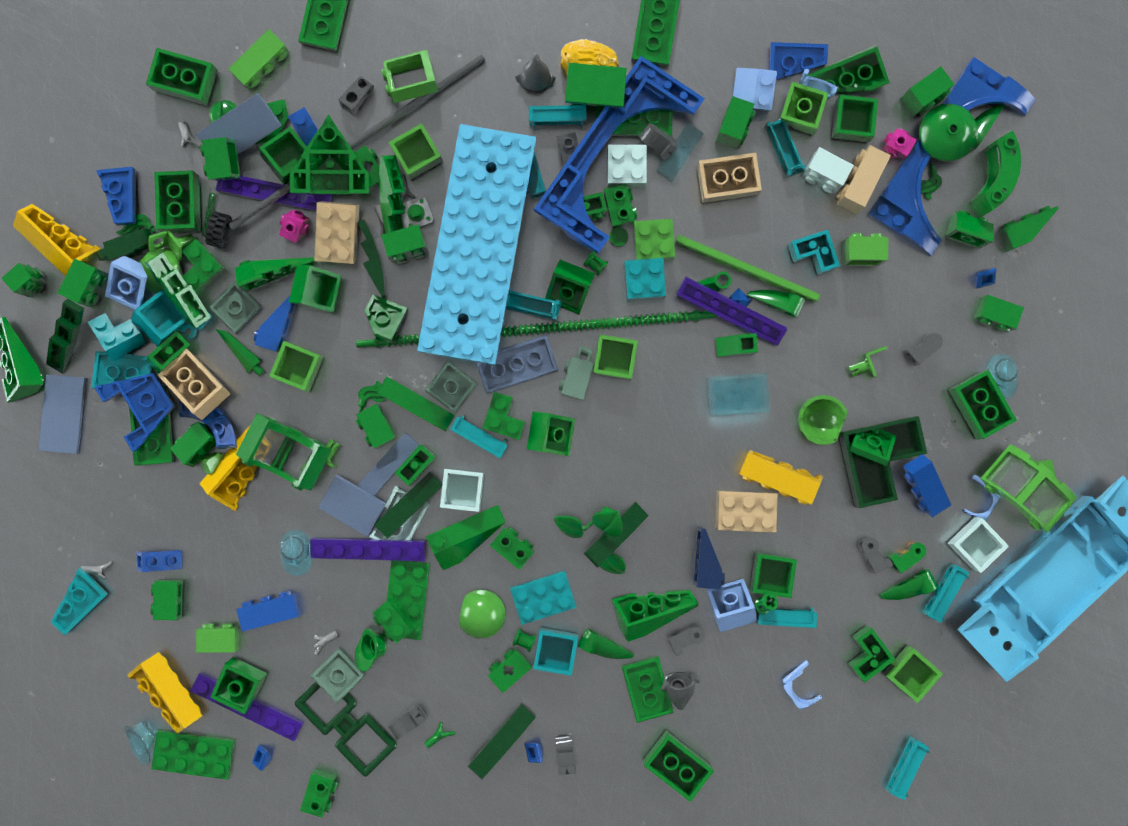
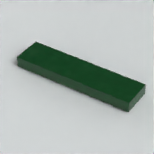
(408, 505)

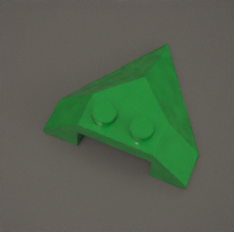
(329, 165)

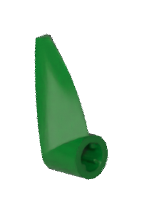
(985, 121)
(712, 282)
(781, 301)
(913, 586)
(599, 645)

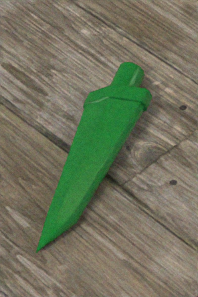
(245, 356)

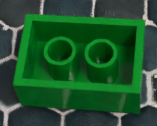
(181, 76)
(177, 201)
(982, 405)
(678, 766)

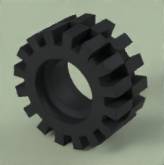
(218, 230)

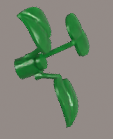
(605, 520)

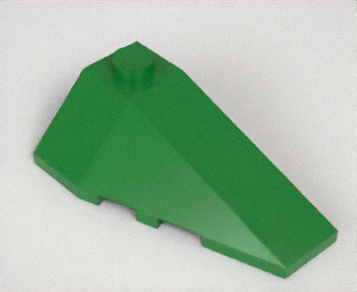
(857, 72)
(261, 272)
(20, 368)
(459, 540)
(649, 612)

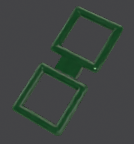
(347, 728)

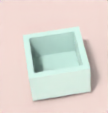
(627, 165)
(827, 171)
(462, 490)
(978, 544)

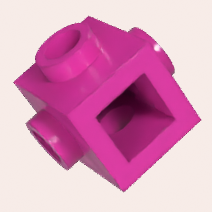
(898, 144)
(294, 225)

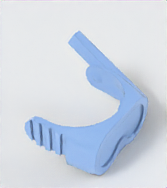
(818, 84)
(995, 497)
(800, 703)

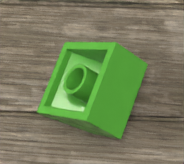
(804, 108)

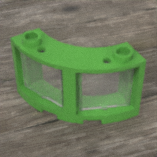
(1028, 488)

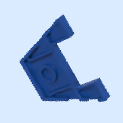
(146, 400)

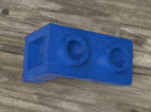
(158, 560)

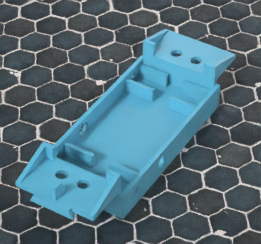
(1051, 582)

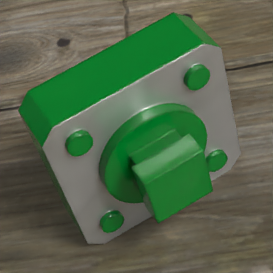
(417, 212)

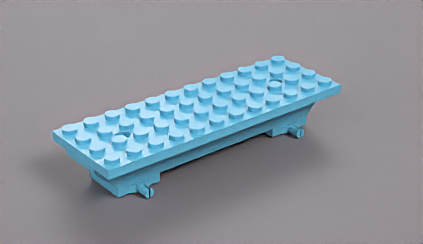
(477, 245)

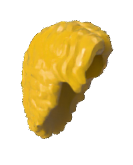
(587, 53)

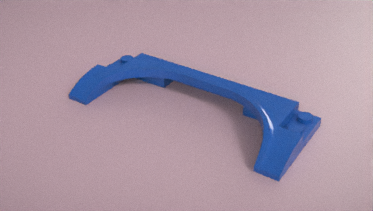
(645, 90)
(900, 202)

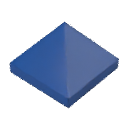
(986, 277)
(739, 297)
(534, 752)
(261, 758)

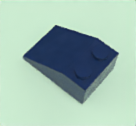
(707, 567)

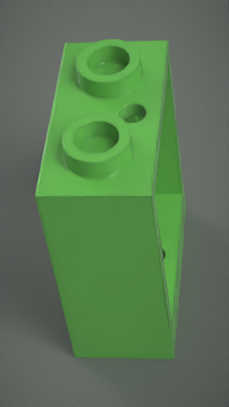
(404, 64)

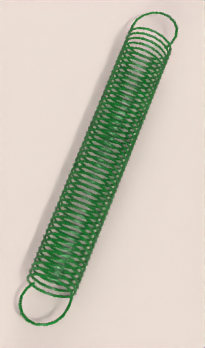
(209, 211)

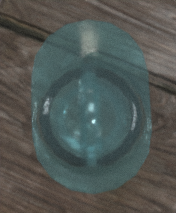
(1005, 373)
(295, 552)
(140, 740)

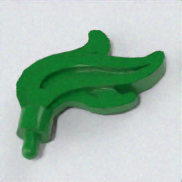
(931, 185)
(142, 221)
(367, 393)

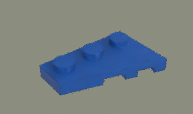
(796, 57)
(120, 191)

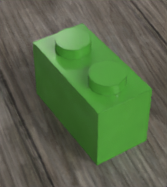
(217, 639)

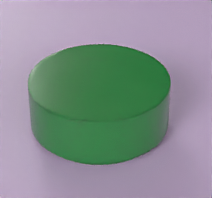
(618, 237)

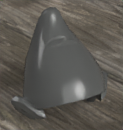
(535, 75)
(679, 688)

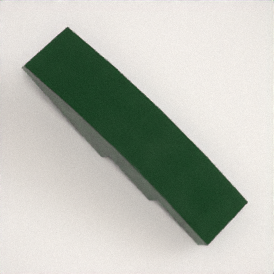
(374, 265)
(65, 336)
(606, 544)
(501, 742)

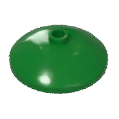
(938, 138)

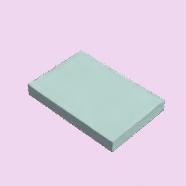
(409, 528)

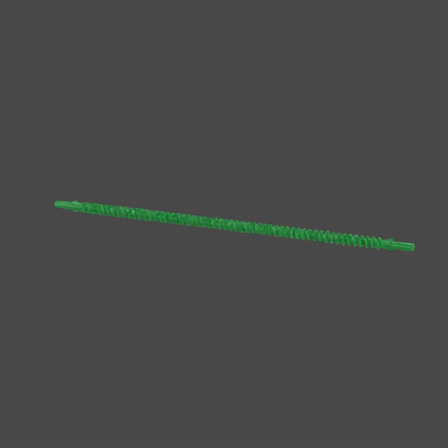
(695, 315)

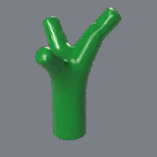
(438, 736)

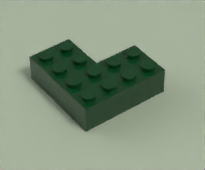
(871, 481)

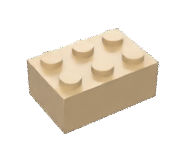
(729, 177)
(862, 179)
(337, 232)
(194, 384)
(746, 511)

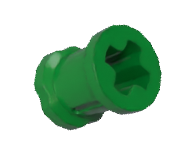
(595, 263)
(762, 601)
(524, 640)

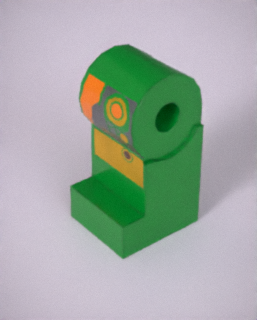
(911, 555)

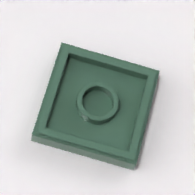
(235, 308)
(451, 386)
(337, 675)

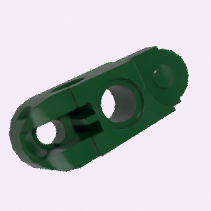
(127, 245)

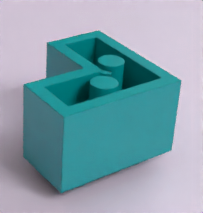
(817, 246)
(116, 340)

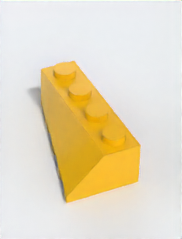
(53, 239)
(781, 477)
(229, 478)
(166, 692)

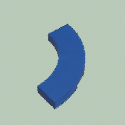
(218, 423)

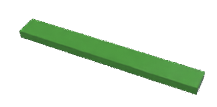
(746, 269)

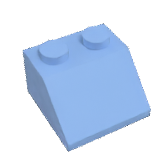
(755, 87)
(126, 282)
(732, 605)

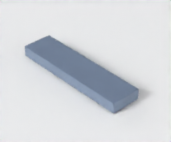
(388, 464)

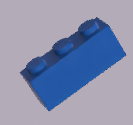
(926, 486)
(269, 610)

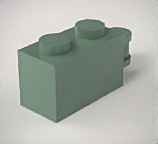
(577, 375)

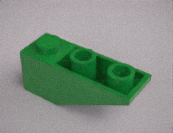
(1024, 231)

